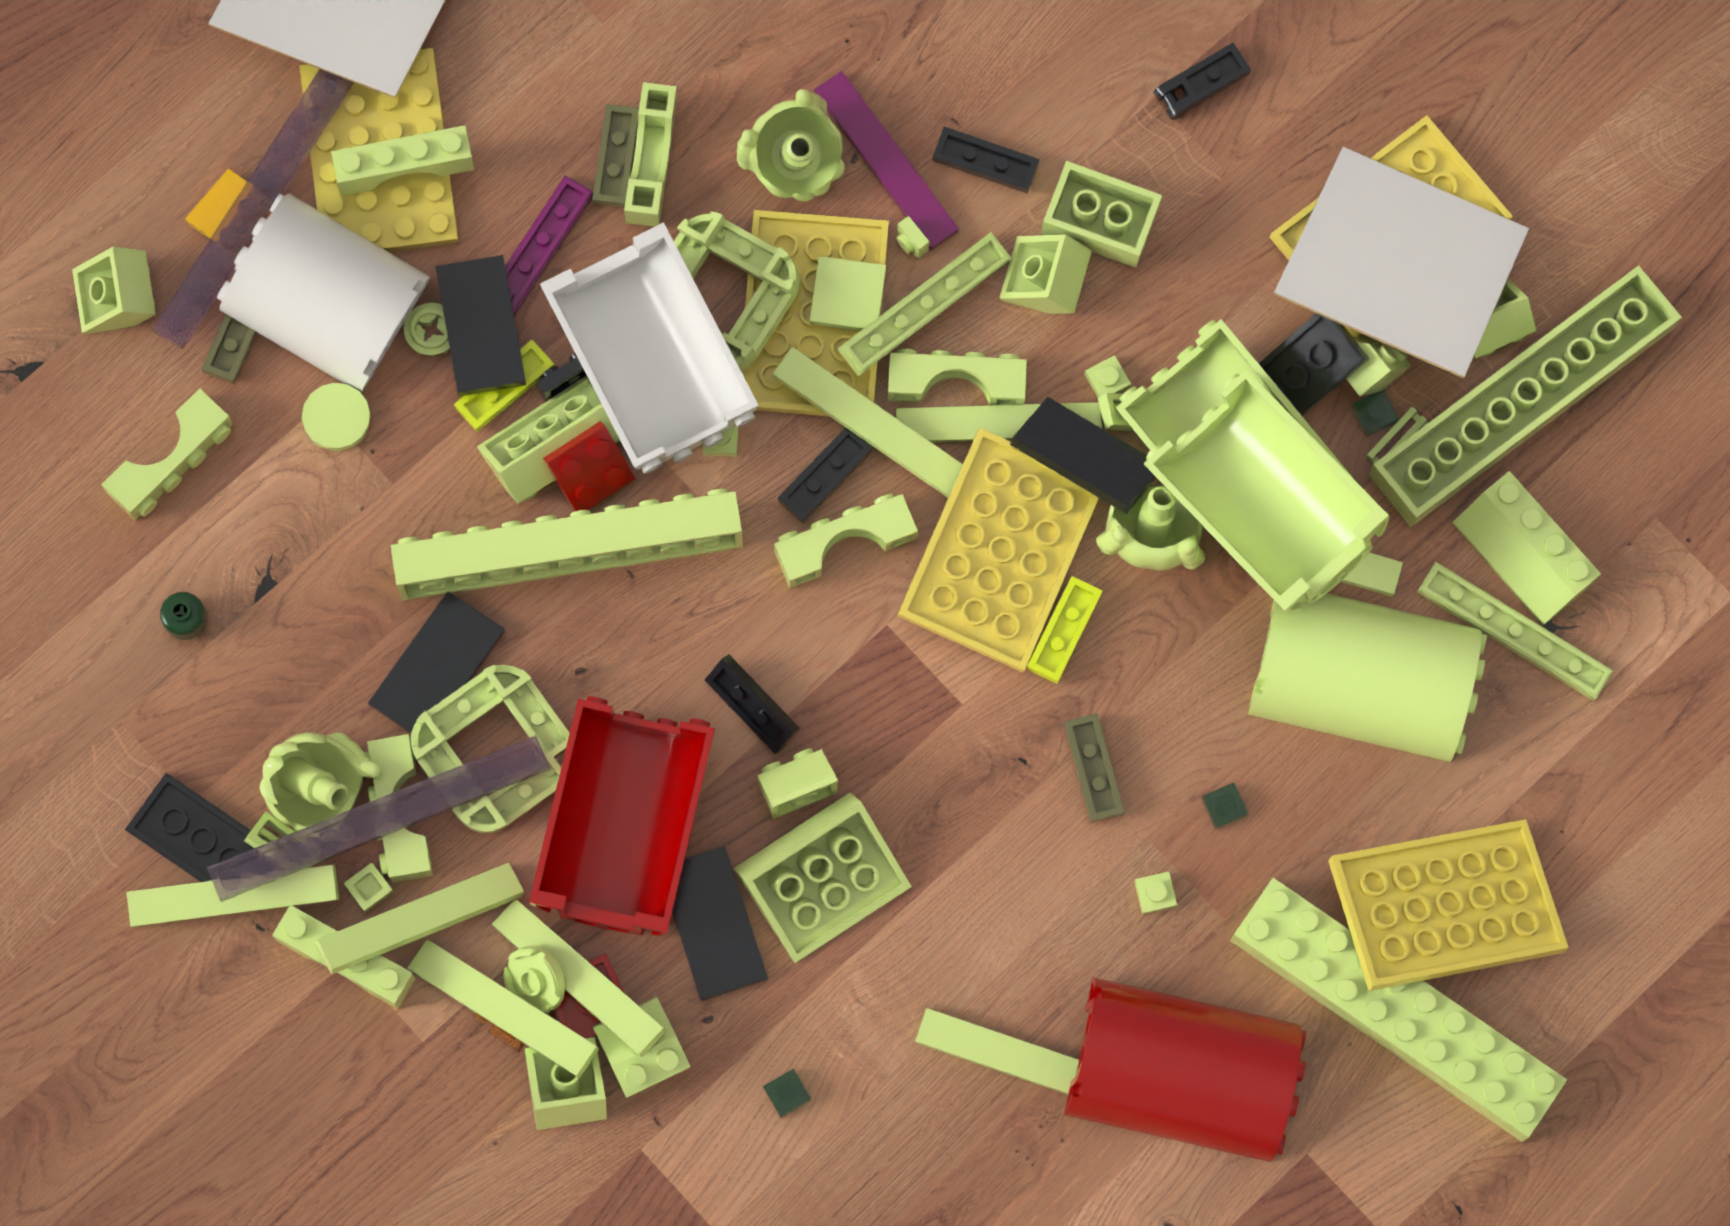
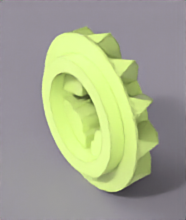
(415, 335)

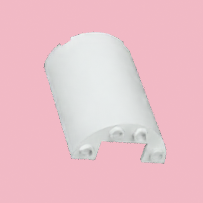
(652, 350)

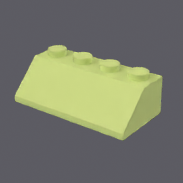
(519, 449)
(1526, 548)

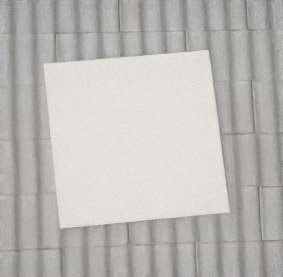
(350, 38)
(1402, 262)

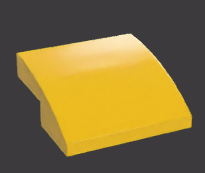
(216, 203)

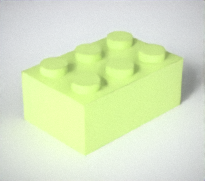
(1102, 213)

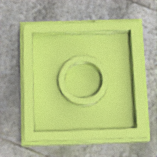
(847, 293)

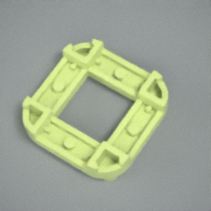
(756, 257)
(469, 704)

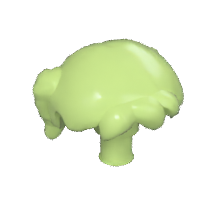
(794, 148)
(1154, 533)
(314, 777)

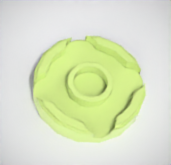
(336, 416)
(535, 978)

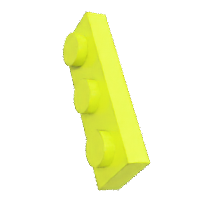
(484, 407)
(1064, 630)

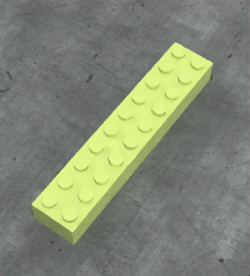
(1524, 396)
(567, 544)
(1405, 1019)

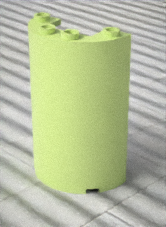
(1195, 386)
(1270, 495)
(1370, 675)

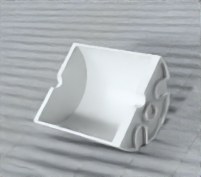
(321, 291)

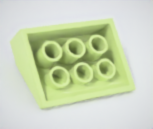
(822, 877)

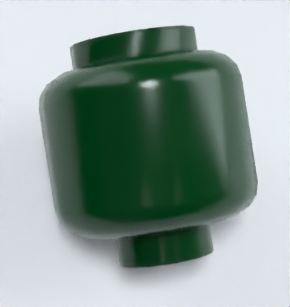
(191, 623)

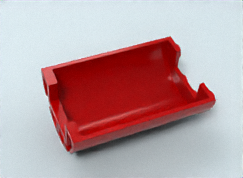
(621, 819)
(1187, 1070)

